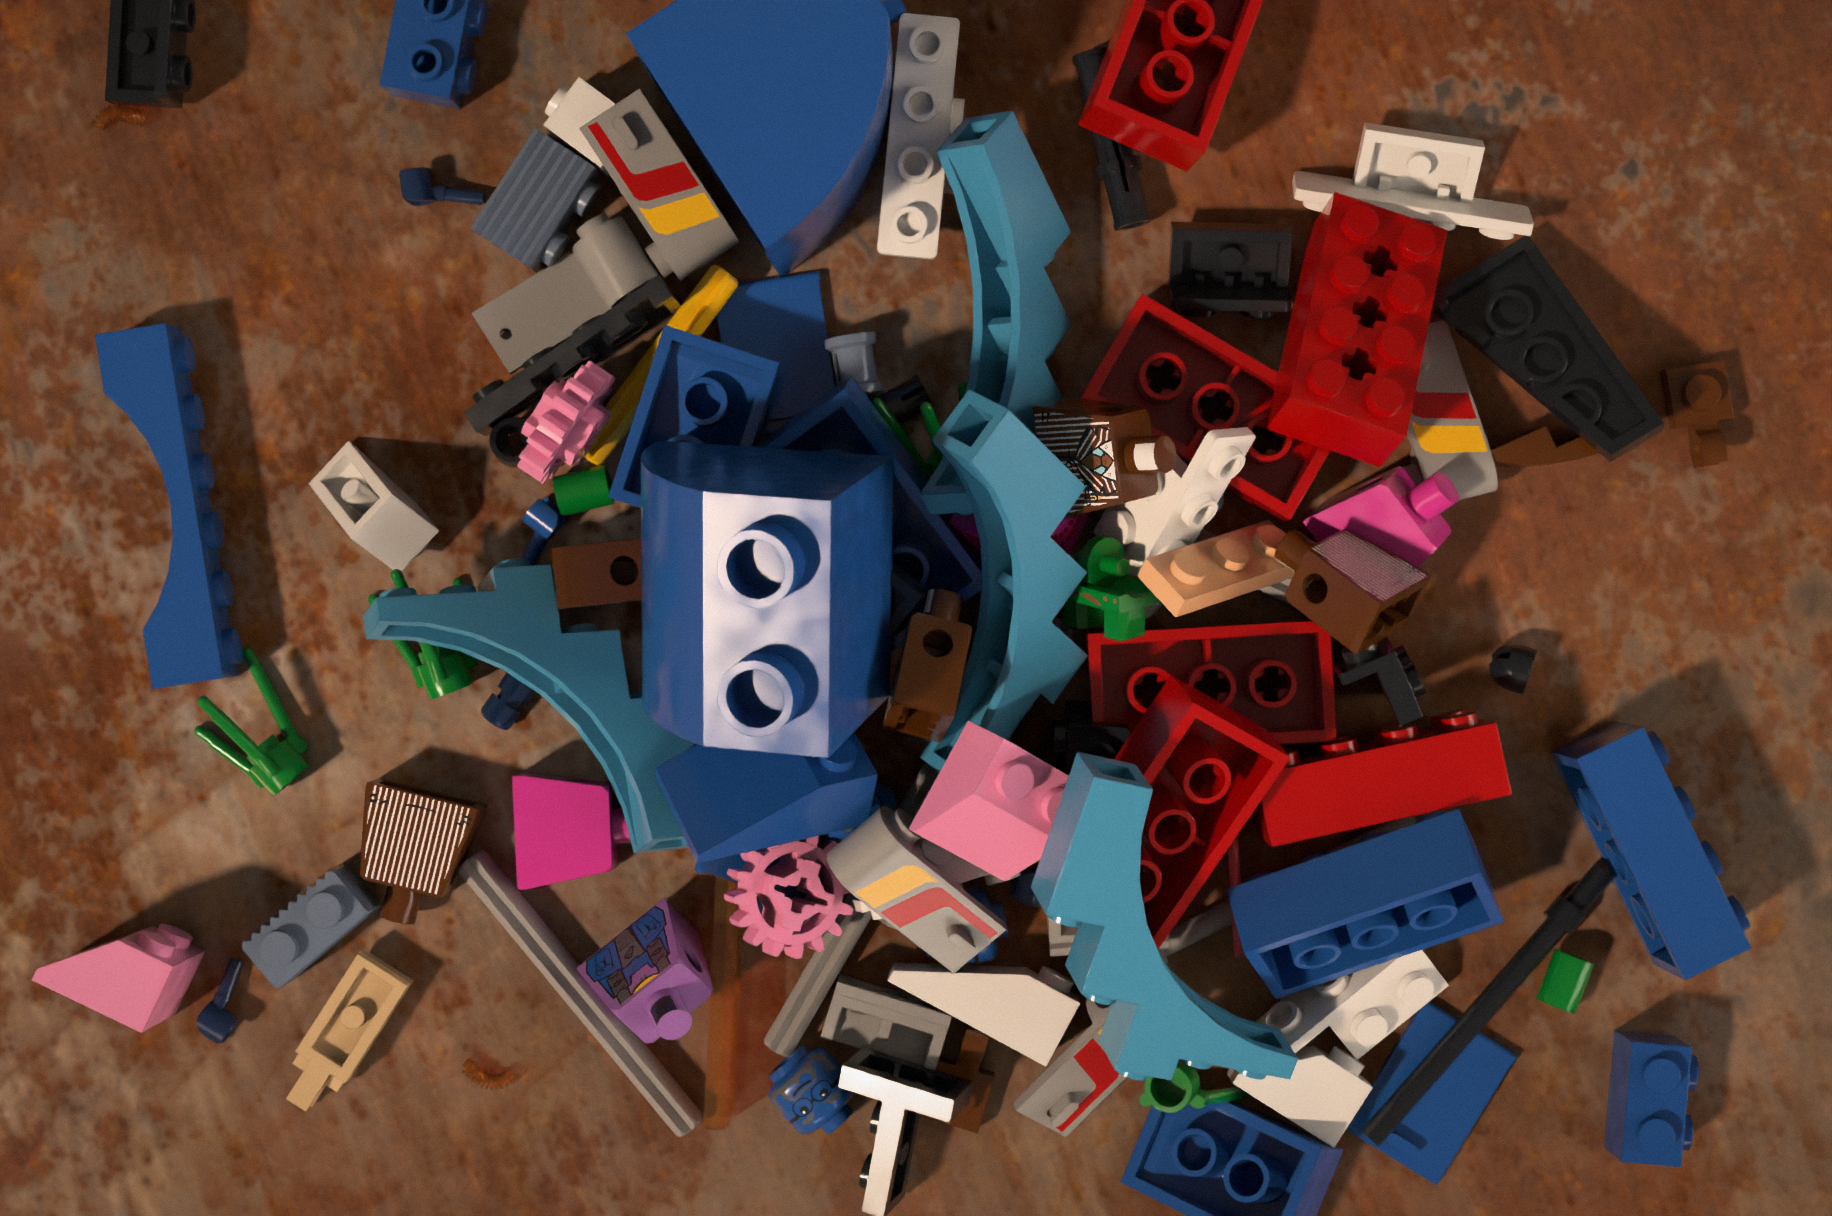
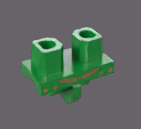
(1107, 589)

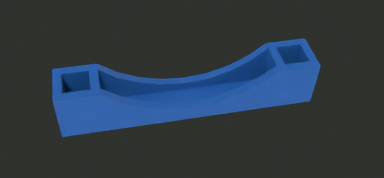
(190, 627)

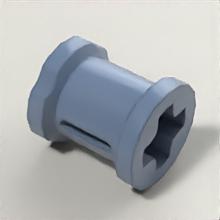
(855, 358)

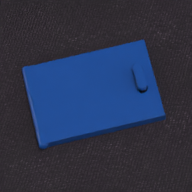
(785, 324)
(1449, 1109)

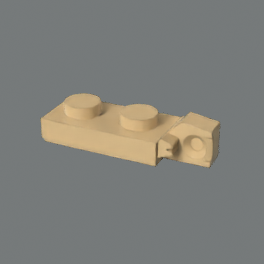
(347, 1027)

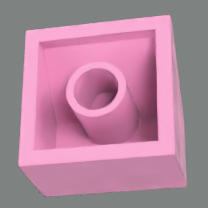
(991, 803)
(131, 977)

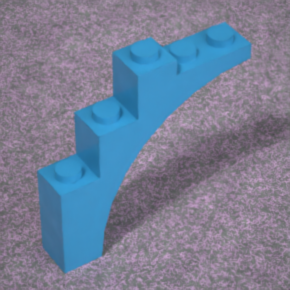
(1010, 238)
(1017, 504)
(577, 671)
(1093, 883)

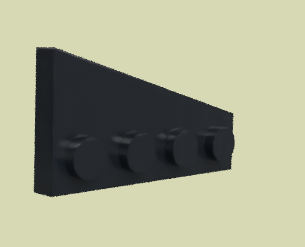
(591, 341)
(1544, 341)

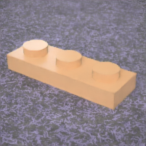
(1216, 568)

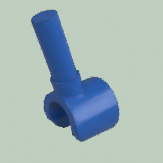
(546, 521)

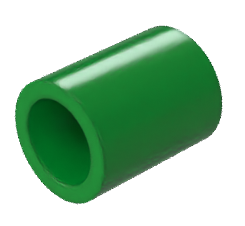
(583, 490)
(1565, 981)

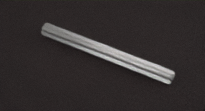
(827, 964)
(561, 972)

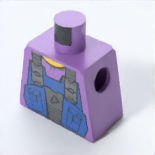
(652, 974)

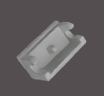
(886, 1021)

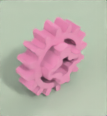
(566, 422)
(782, 916)

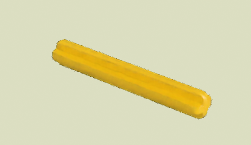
(691, 317)

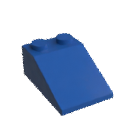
(695, 396)
(758, 800)
(1230, 1163)

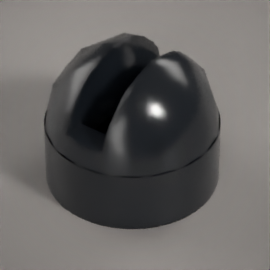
(501, 443)
(1512, 666)

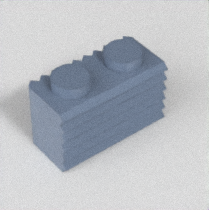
(538, 202)
(310, 925)

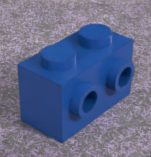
(432, 50)
(1650, 1098)

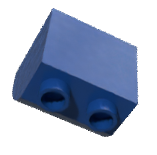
(779, 105)
(765, 594)

